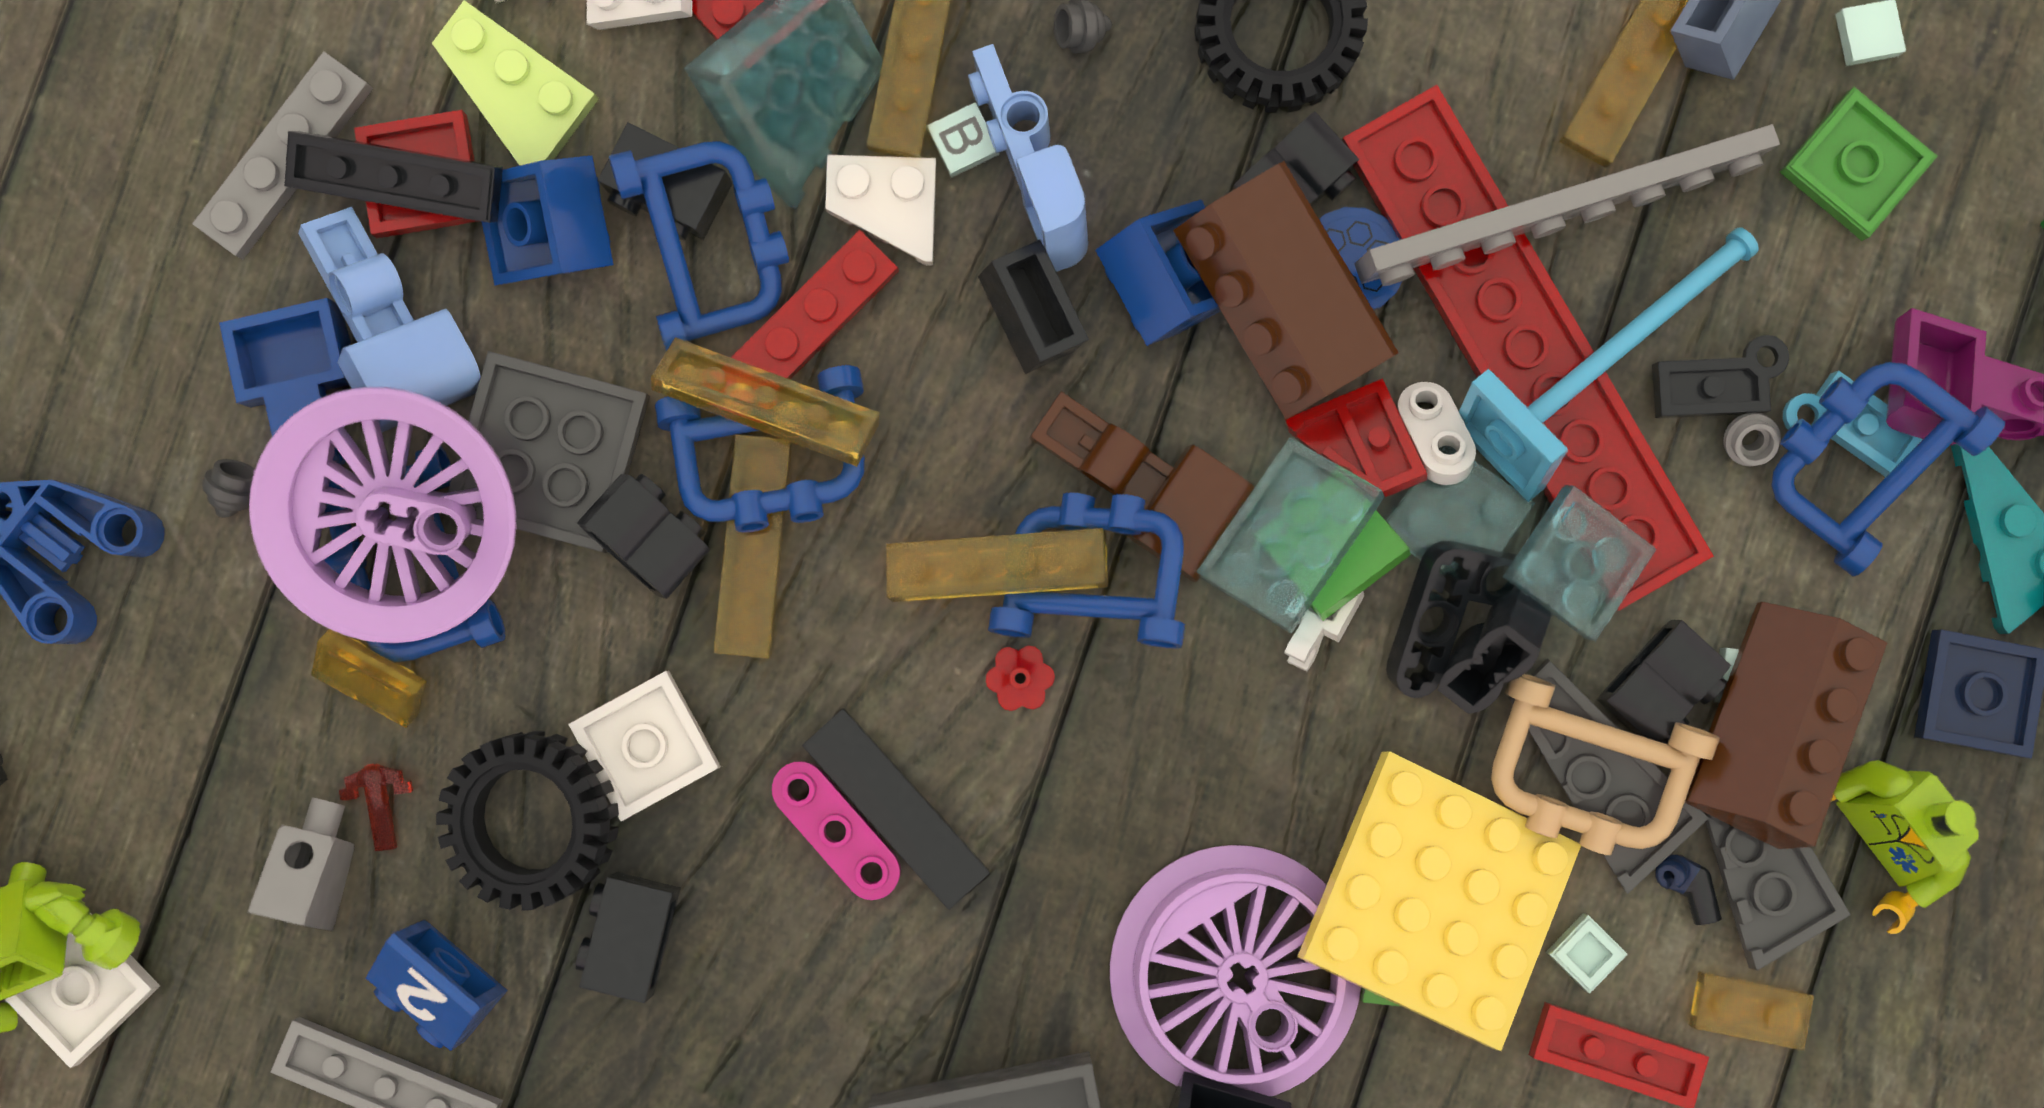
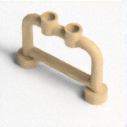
(1598, 830)

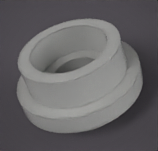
(1762, 449)

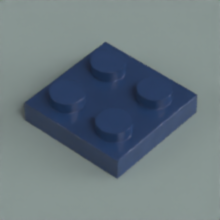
(1981, 693)

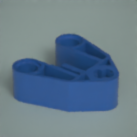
(33, 587)

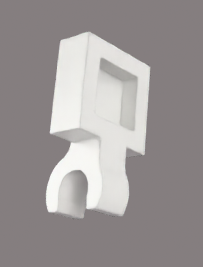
(1307, 639)

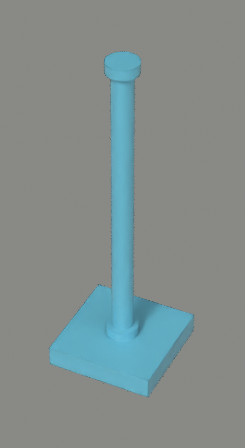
(1515, 435)

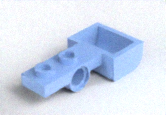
(1042, 172)
(391, 347)

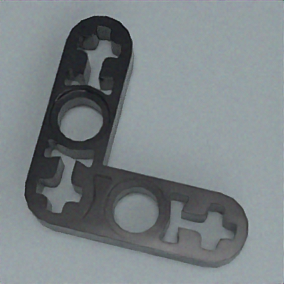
(1463, 585)

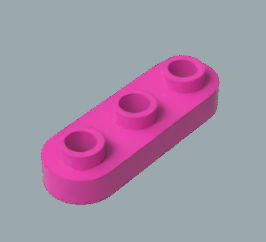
(860, 842)

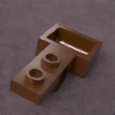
(1194, 492)

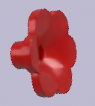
(1002, 678)

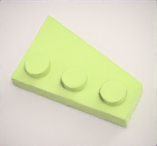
(514, 87)

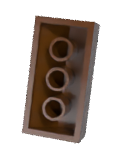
(1285, 290)
(1786, 724)

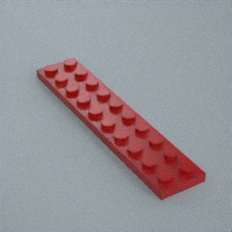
(1519, 326)

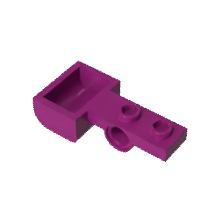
(1957, 362)

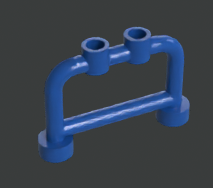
(753, 200)
(1844, 403)
(751, 507)
(1124, 517)
(483, 626)

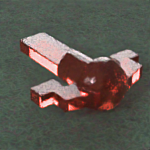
(374, 779)

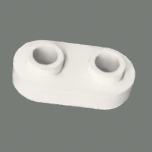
(1436, 429)

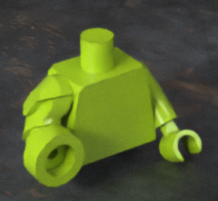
(35, 931)

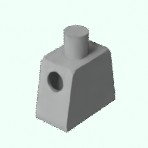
(302, 890)

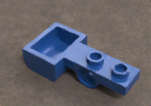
(287, 360)

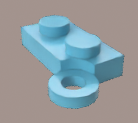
(1866, 436)

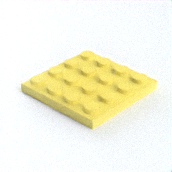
(1439, 901)

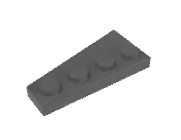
(1609, 782)
(1773, 893)

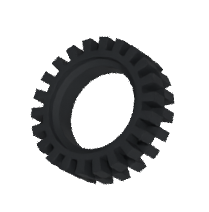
(1273, 87)
(468, 829)

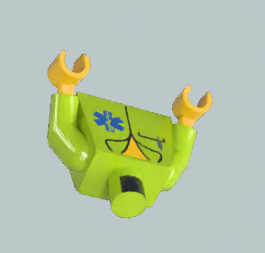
(1911, 830)

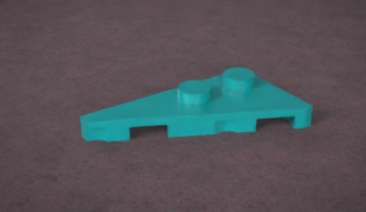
(2007, 533)

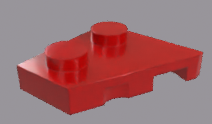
(1363, 436)

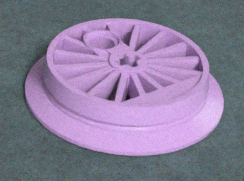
(291, 499)
(1189, 895)

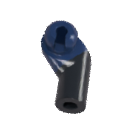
(1693, 882)

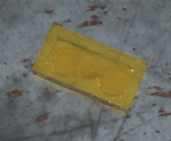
(368, 677)
(1751, 1010)

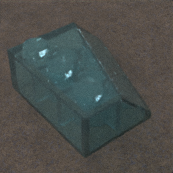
(788, 85)

